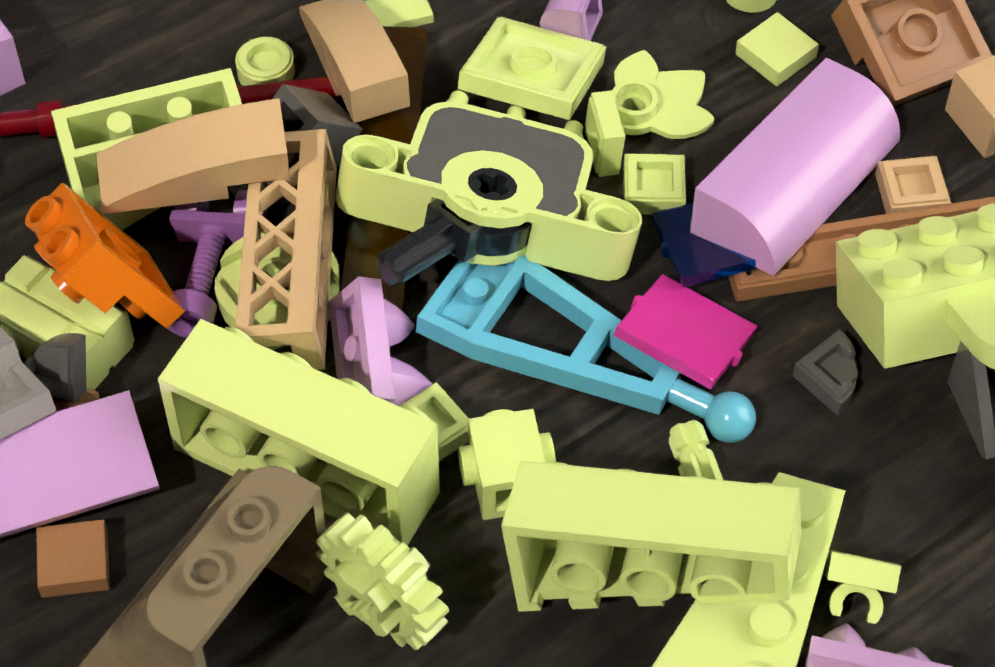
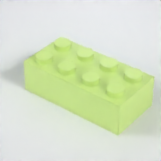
(262, 408)

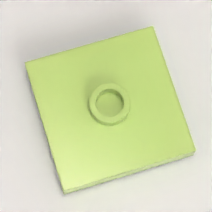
(532, 67)

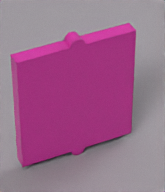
(685, 331)

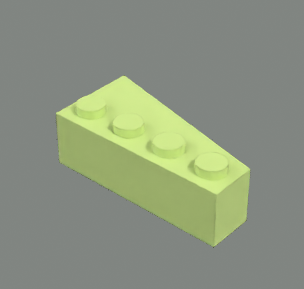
(647, 537)
(766, 630)

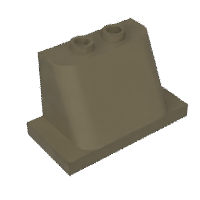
(250, 525)

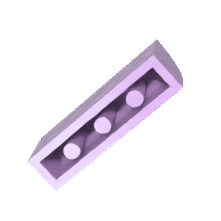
(796, 166)
(73, 464)

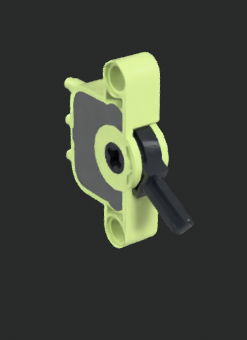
(487, 194)

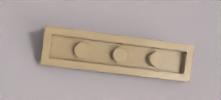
(310, 251)

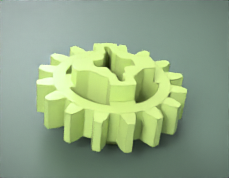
(382, 581)

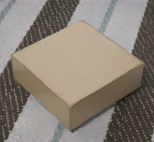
(911, 184)

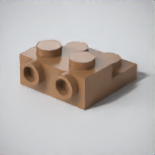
(910, 43)

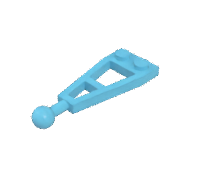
(478, 294)

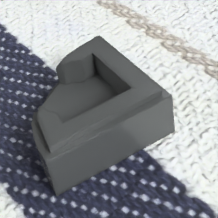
(61, 365)
(830, 372)

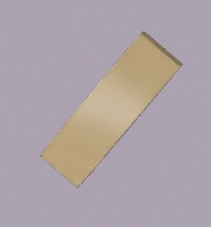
(357, 57)
(194, 158)

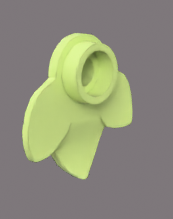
(659, 100)

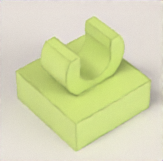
(861, 576)

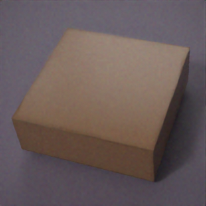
(72, 558)

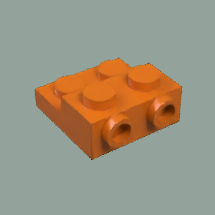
(98, 259)

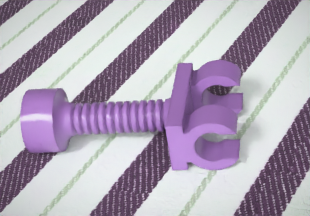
(211, 231)

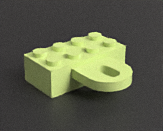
(922, 288)

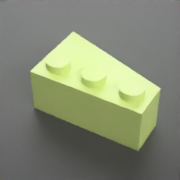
(102, 123)

